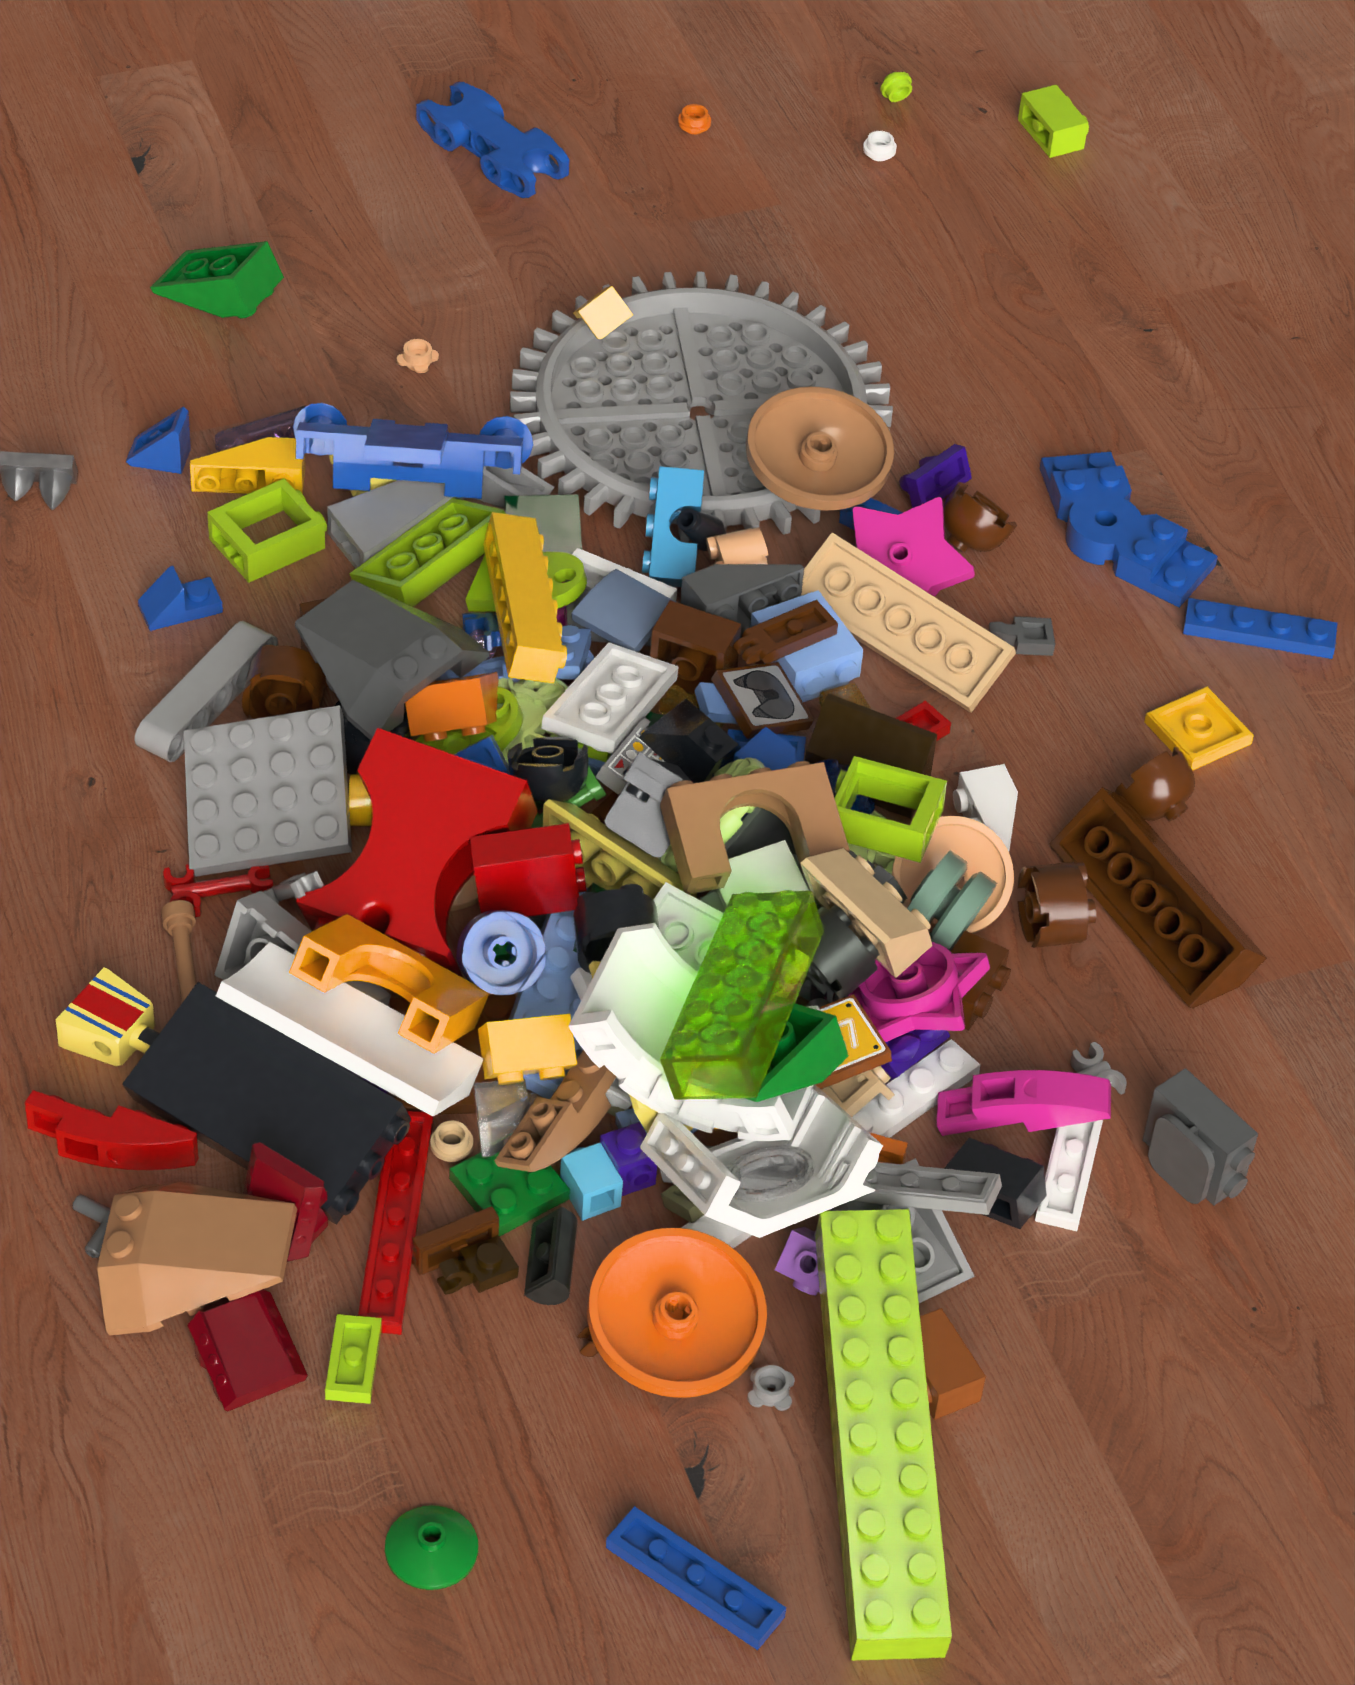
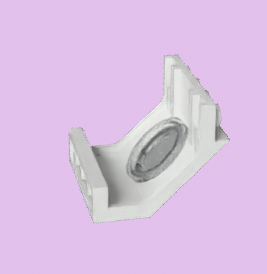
(769, 1182)

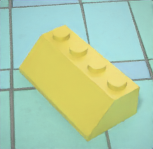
(608, 856)

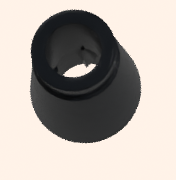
(699, 526)

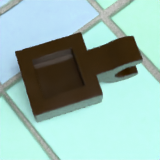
(482, 1264)

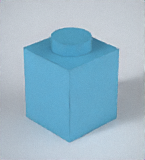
(592, 1181)

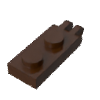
(786, 633)

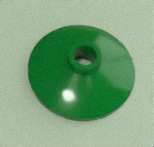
(431, 1563)

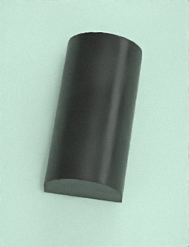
(551, 1258)

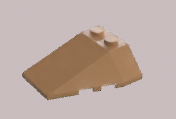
(185, 1247)

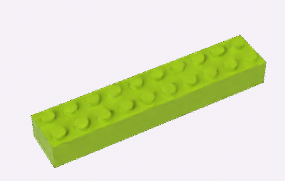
(882, 1437)

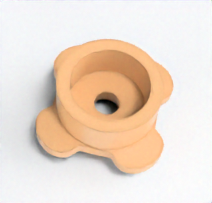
(417, 355)

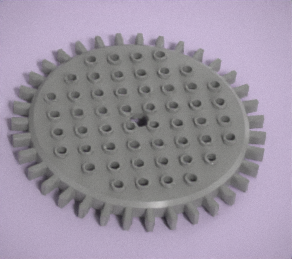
(679, 352)

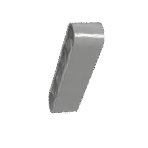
(202, 692)

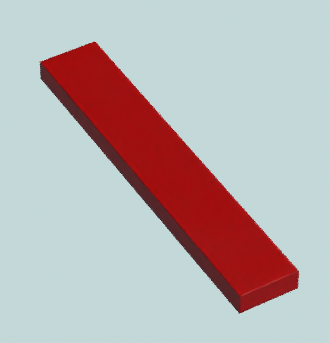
(395, 1226)

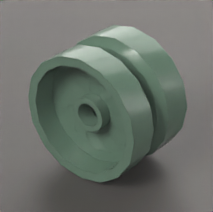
(943, 899)

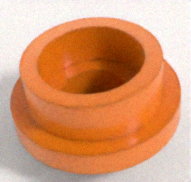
(694, 119)

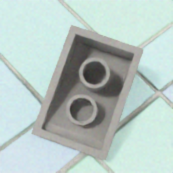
(936, 1251)

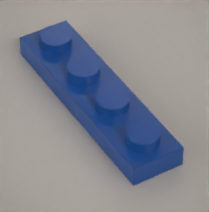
(1260, 628)
(696, 1578)

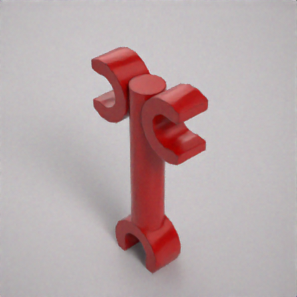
(191, 891)

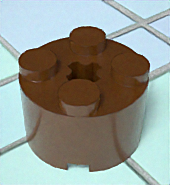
(282, 682)
(1055, 904)

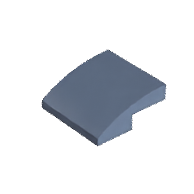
(621, 610)

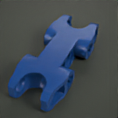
(504, 150)

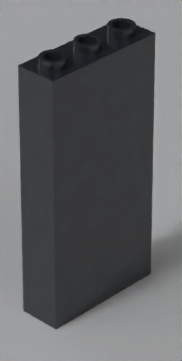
(253, 1085)

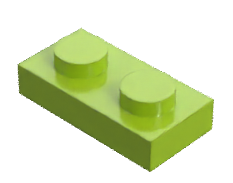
(353, 1359)

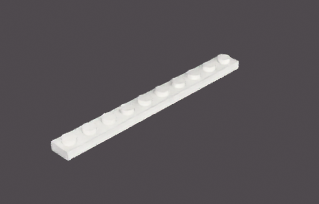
(914, 1093)

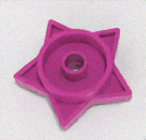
(917, 540)
(924, 994)

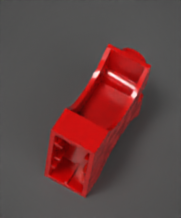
(419, 842)

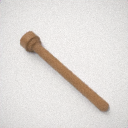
(179, 920)

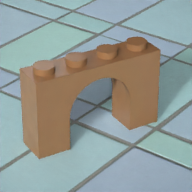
(794, 794)

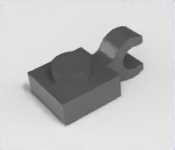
(1027, 635)

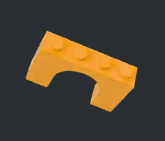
(348, 950)

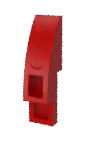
(121, 1142)

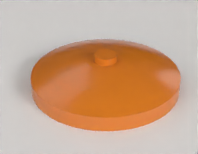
(676, 1312)

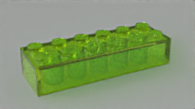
(742, 996)

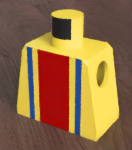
(107, 1021)

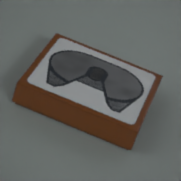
(762, 698)

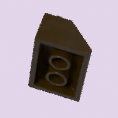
(857, 731)

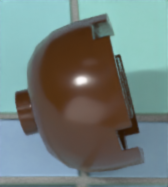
(975, 521)
(1161, 787)

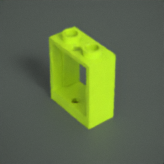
(270, 555)
(893, 786)

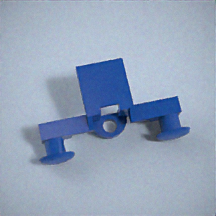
(410, 451)

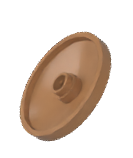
(819, 448)

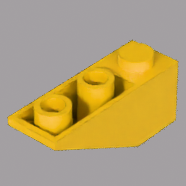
(249, 467)

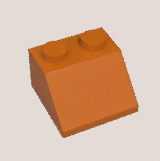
(453, 705)

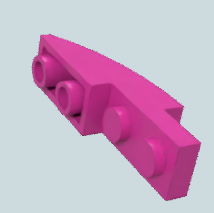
(1028, 1096)

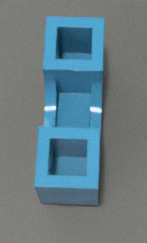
(674, 492)

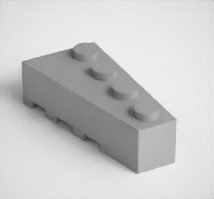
(262, 921)

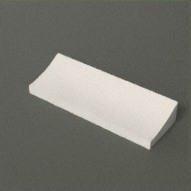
(351, 1032)

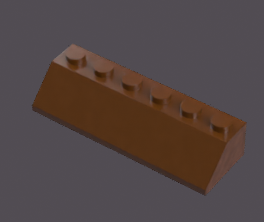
(1157, 900)

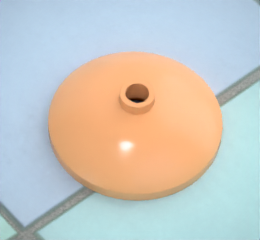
(983, 854)

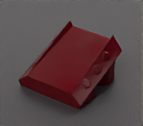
(282, 1180)
(246, 1349)

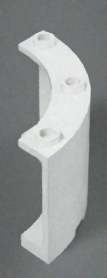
(629, 1021)

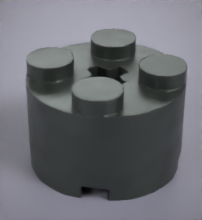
(841, 957)

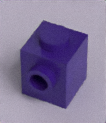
(629, 1160)

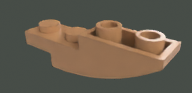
(562, 1122)

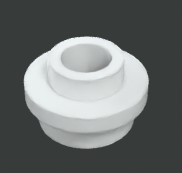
(880, 146)

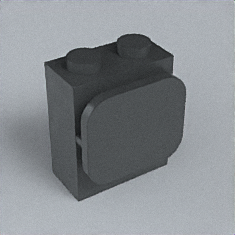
(1198, 1141)

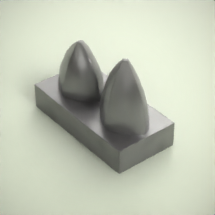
(52, 472)

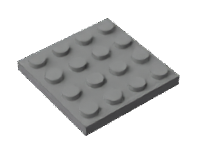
(267, 791)

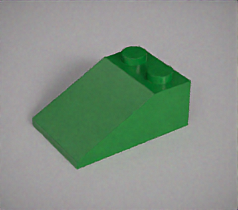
(222, 279)
(805, 1054)

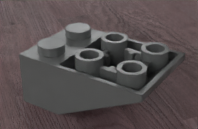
(740, 589)

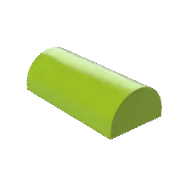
(428, 552)

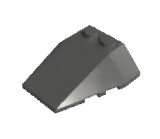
(382, 652)

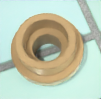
(451, 1132)

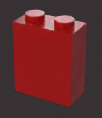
(528, 870)

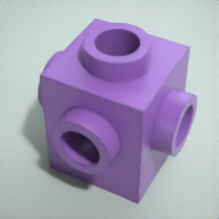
(800, 1260)

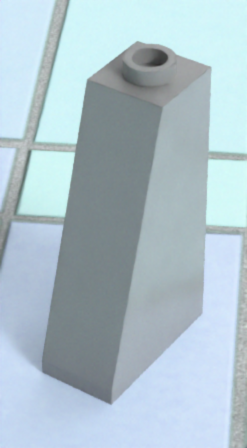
(380, 516)

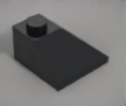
(691, 742)

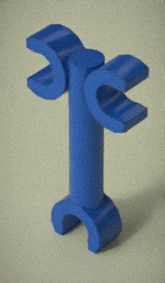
(486, 622)

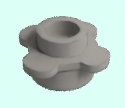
(771, 1377)

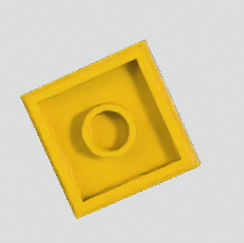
(1199, 727)

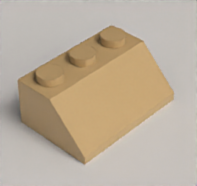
(871, 907)

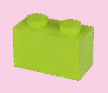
(1053, 121)

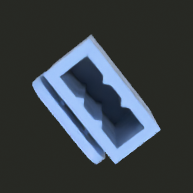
(823, 664)

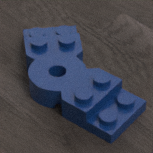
(1106, 526)

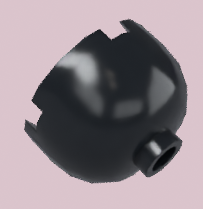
(552, 767)

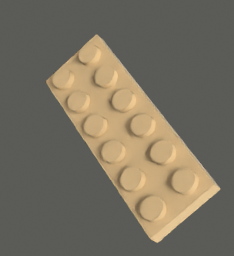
(907, 623)

